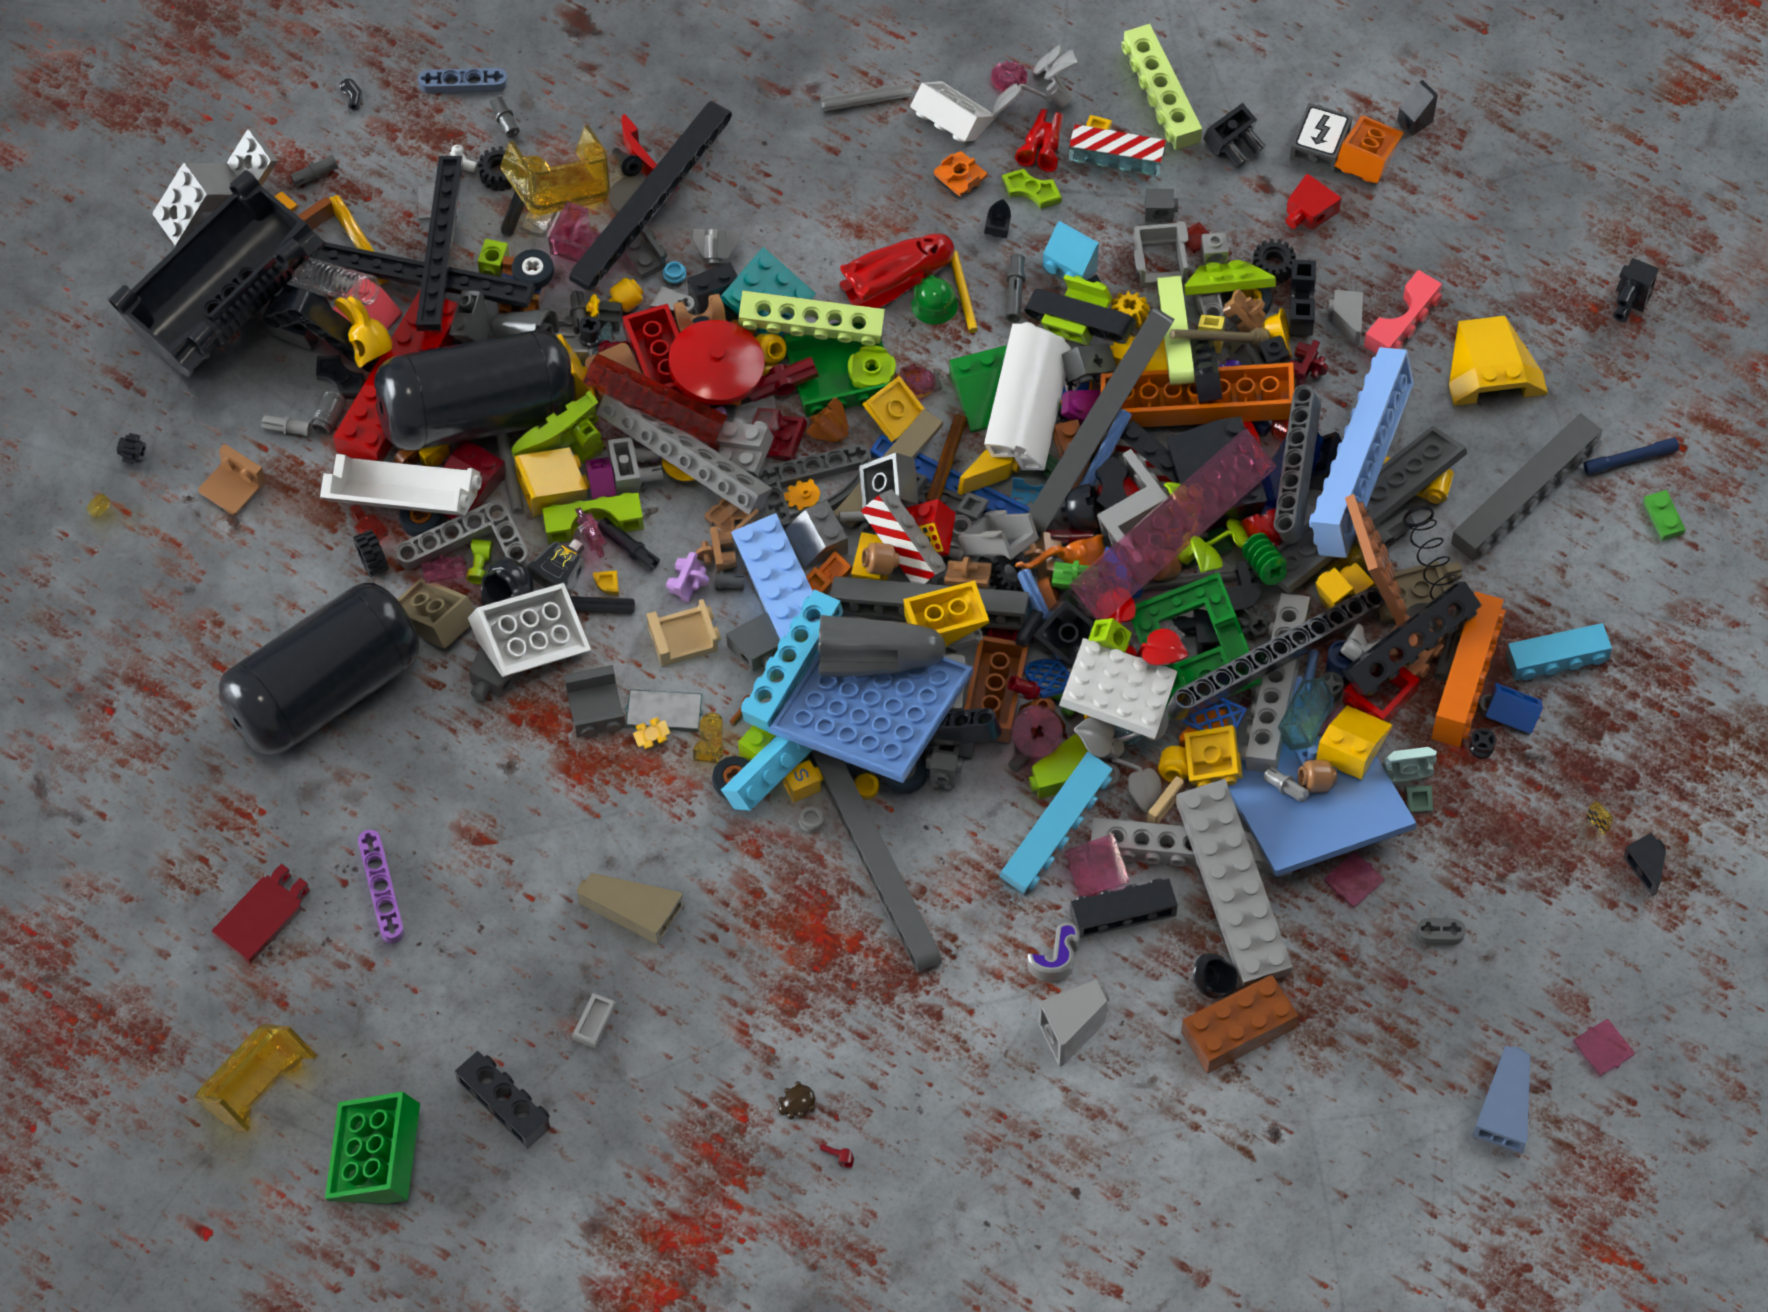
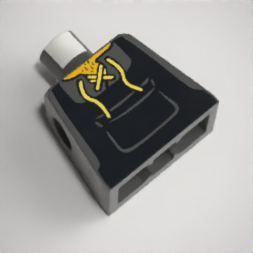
(558, 565)

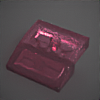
(1097, 866)

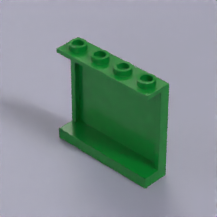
(831, 363)

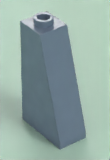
(1507, 1102)

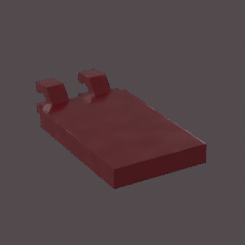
(261, 914)

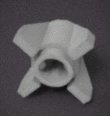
(716, 244)

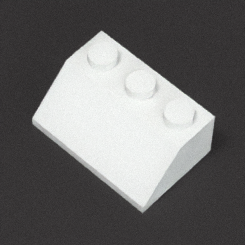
(951, 111)

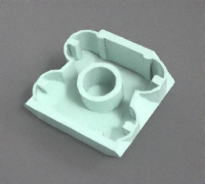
(1410, 764)

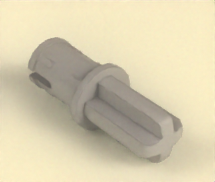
(286, 425)
(1286, 784)

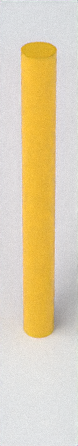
(963, 293)

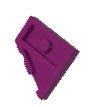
(1078, 404)

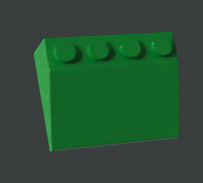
(976, 384)
(373, 1149)

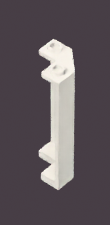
(401, 486)

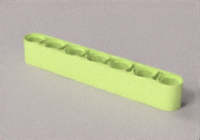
(1177, 350)

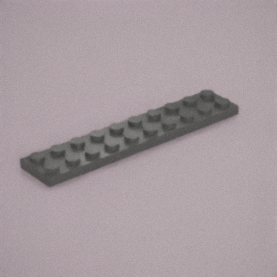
(1397, 483)

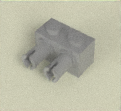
(625, 467)

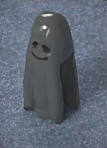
(875, 647)

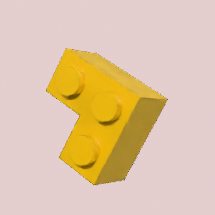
(1338, 587)

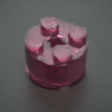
(1033, 717)

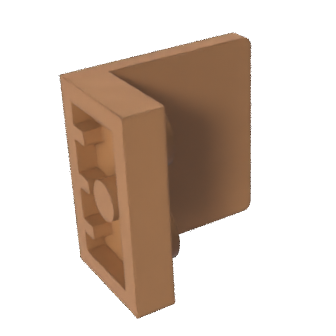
(233, 481)

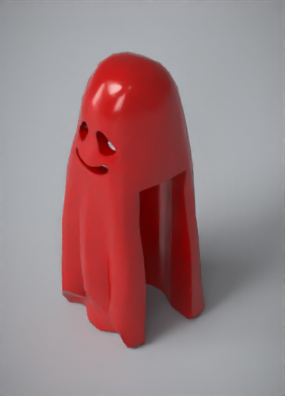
(894, 269)

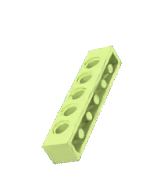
(1162, 87)
(802, 308)

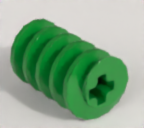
(1265, 559)

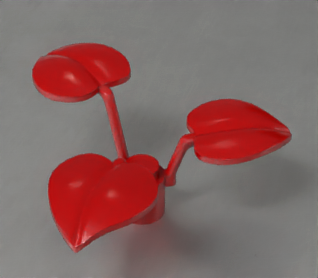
(1162, 645)

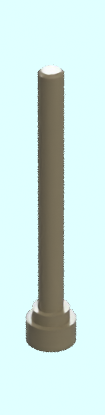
(1254, 337)

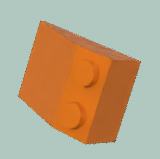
(1368, 149)

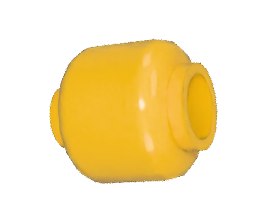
(627, 293)
(773, 347)
(1173, 763)

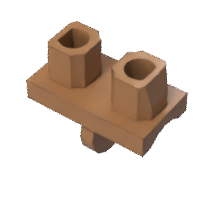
(1247, 309)
(719, 540)
(1047, 567)
(966, 571)

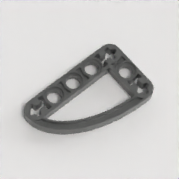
(802, 474)

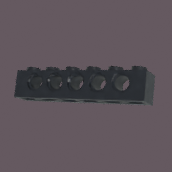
(1359, 670)

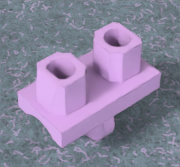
(690, 578)

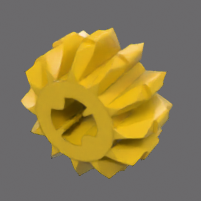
(1132, 306)

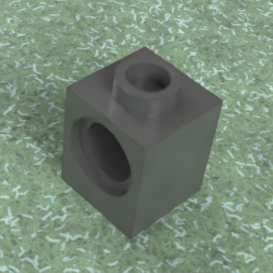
(1160, 204)

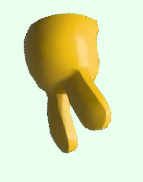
(366, 334)

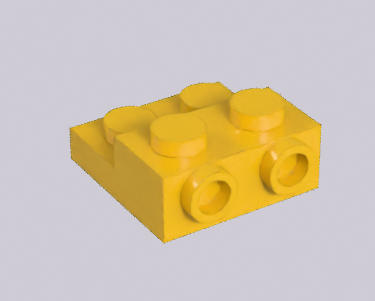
(1213, 756)

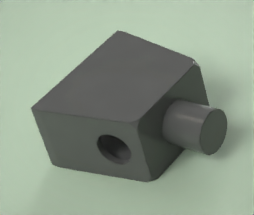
(754, 641)
(488, 679)

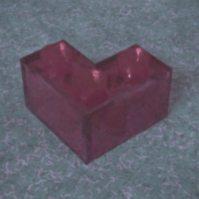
(571, 234)

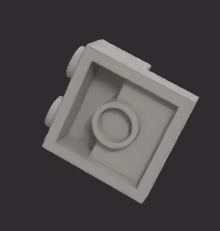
(745, 444)

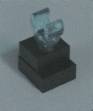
(610, 318)

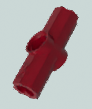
(784, 379)

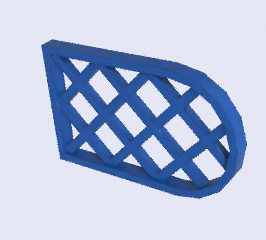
(1040, 664)
(1242, 710)

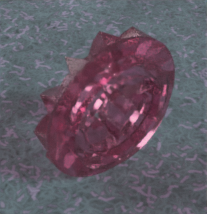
(998, 75)

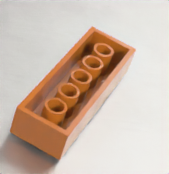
(1469, 672)

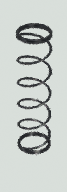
(1416, 525)

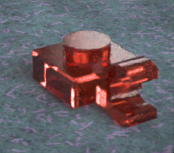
(367, 523)

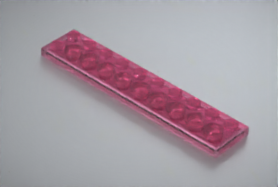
(1172, 525)

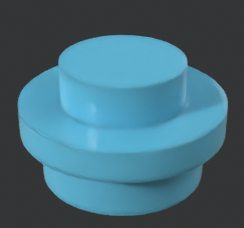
(674, 273)

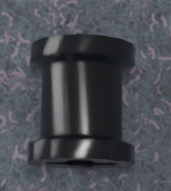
(589, 327)

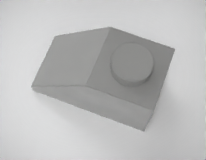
(1347, 313)

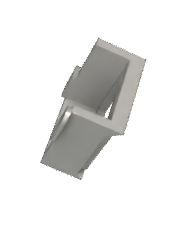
(1160, 235)
(991, 533)

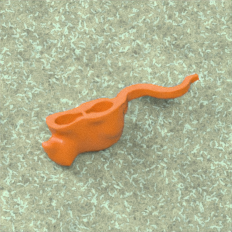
(1083, 550)

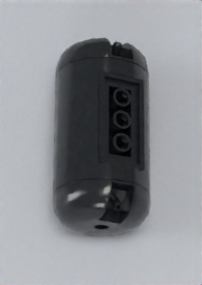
(473, 390)
(319, 668)

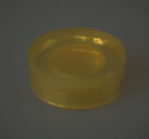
(98, 505)

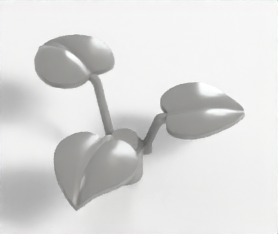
(1056, 90)
(1097, 737)

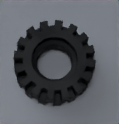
(487, 176)
(1275, 250)
(370, 553)
(998, 572)

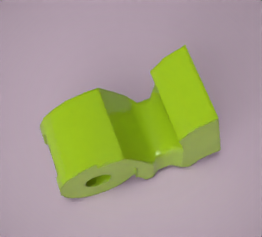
(587, 441)

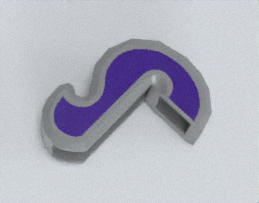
(1062, 963)

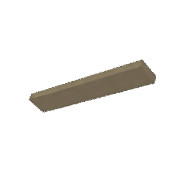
(908, 444)

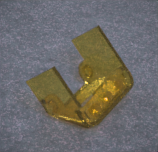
(549, 188)
(250, 1072)

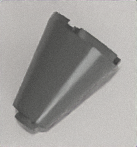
(524, 321)

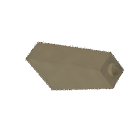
(633, 905)

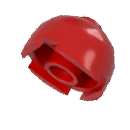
(1263, 524)

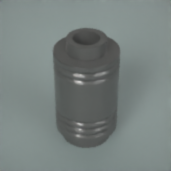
(328, 411)

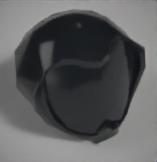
(505, 580)

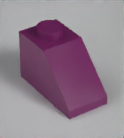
(600, 477)

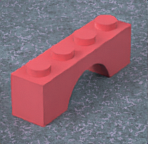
(1420, 295)

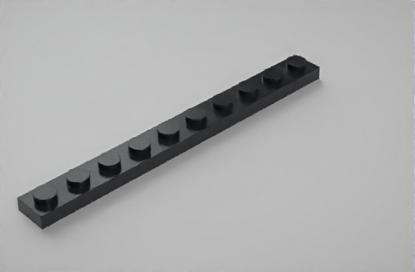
(439, 243)
(411, 272)

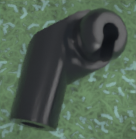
(350, 87)

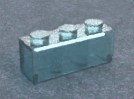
(1306, 714)

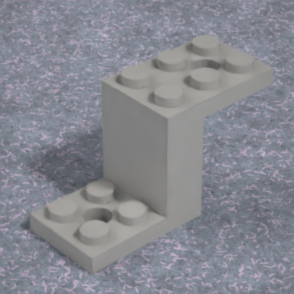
(205, 186)
(1127, 513)

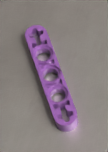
(380, 897)

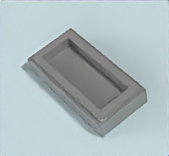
(594, 1020)

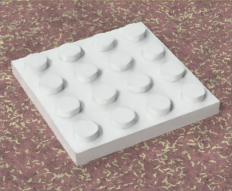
(1118, 688)

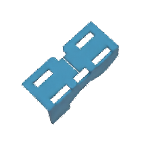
(1019, 483)

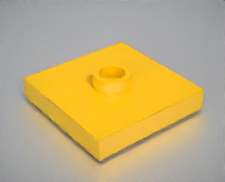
(894, 408)

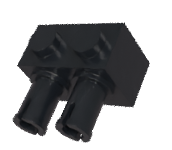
(1229, 129)
(1634, 288)

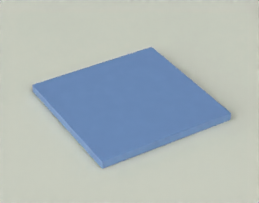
(1327, 823)

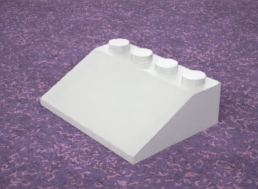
(529, 630)

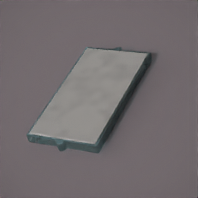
(678, 709)

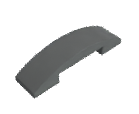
(968, 505)

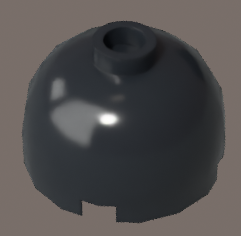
(1082, 509)

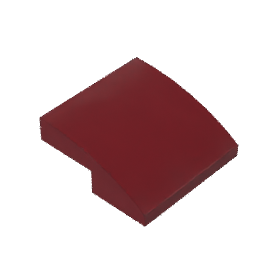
(787, 438)

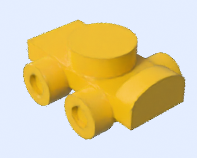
(647, 735)

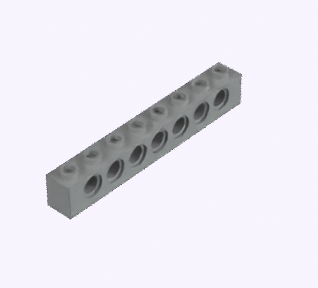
(688, 455)
(1262, 757)
(1156, 835)

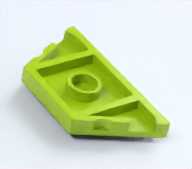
(1228, 277)

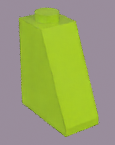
(1055, 769)

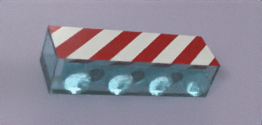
(1117, 150)

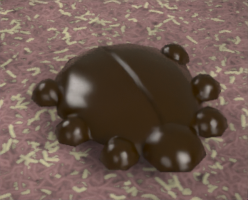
(797, 1101)

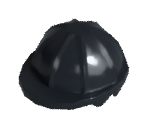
(1214, 975)

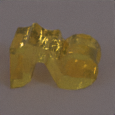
(711, 733)

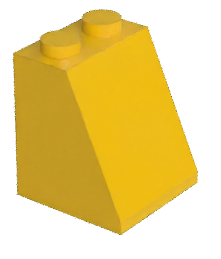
(550, 479)

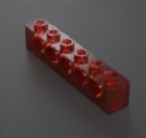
(654, 399)

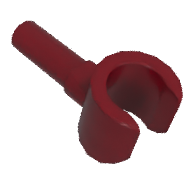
(845, 1155)

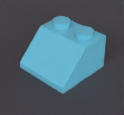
(1070, 253)

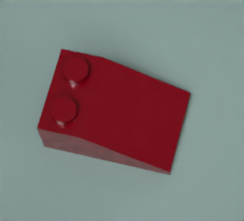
(490, 468)

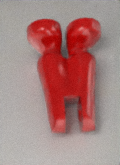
(1045, 136)

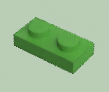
(1664, 515)

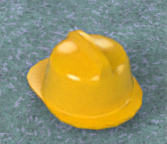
(1278, 325)

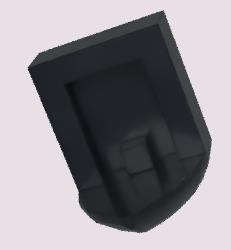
(998, 219)

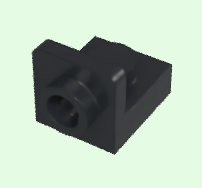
(1273, 350)

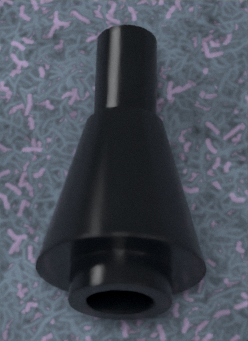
(629, 163)

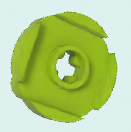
(863, 359)

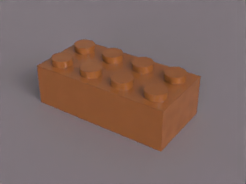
(992, 668)
(1239, 1023)

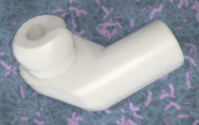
(468, 165)

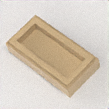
(1165, 801)

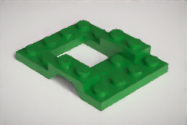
(1200, 593)

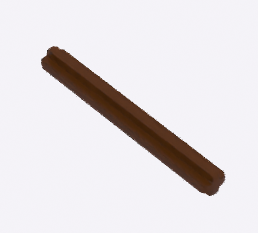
(946, 458)

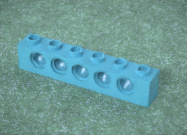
(792, 672)

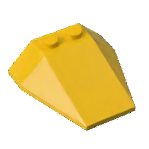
(1491, 358)

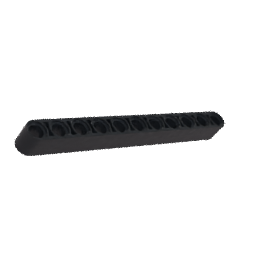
(650, 196)
(1270, 660)

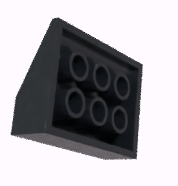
(1197, 446)

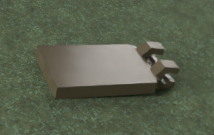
(1416, 589)

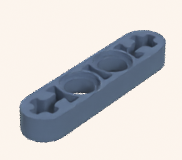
(462, 84)

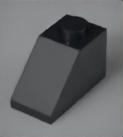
(1418, 108)
(1647, 861)

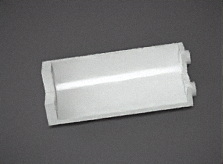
(1027, 396)

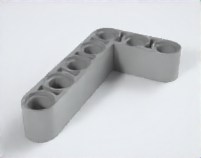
(466, 534)

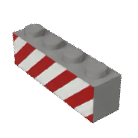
(899, 529)

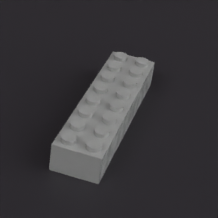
(1233, 883)

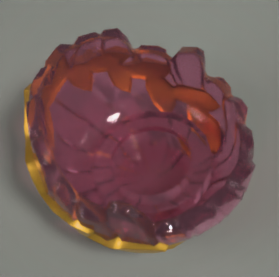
(918, 380)

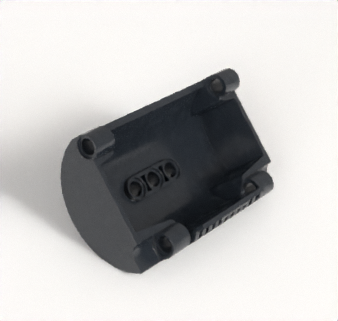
(218, 275)

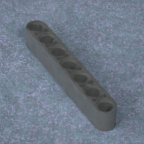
(1301, 473)

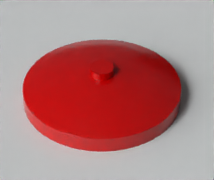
(716, 362)

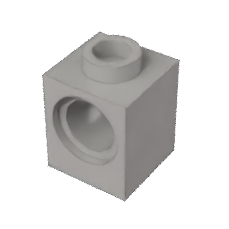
(1214, 248)

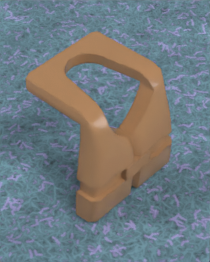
(726, 514)

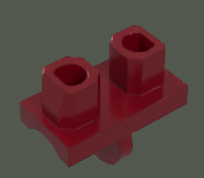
(1309, 355)

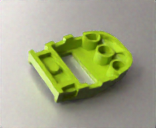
(549, 436)

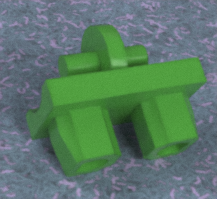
(1065, 573)

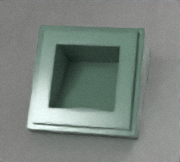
(1419, 798)

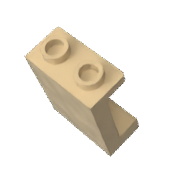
(683, 634)

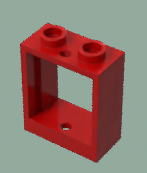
(1405, 681)

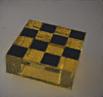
(1600, 817)

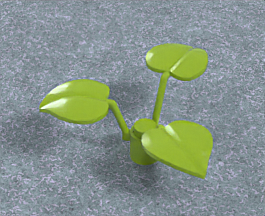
(1205, 554)

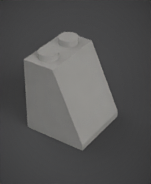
(1072, 1018)

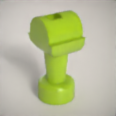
(481, 552)

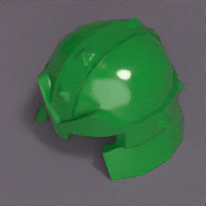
(934, 301)

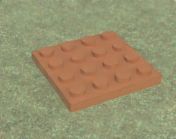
(1376, 559)

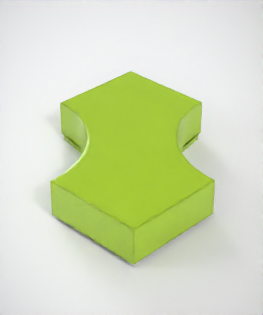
(1021, 184)

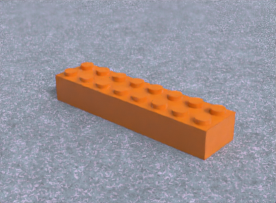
(1247, 392)

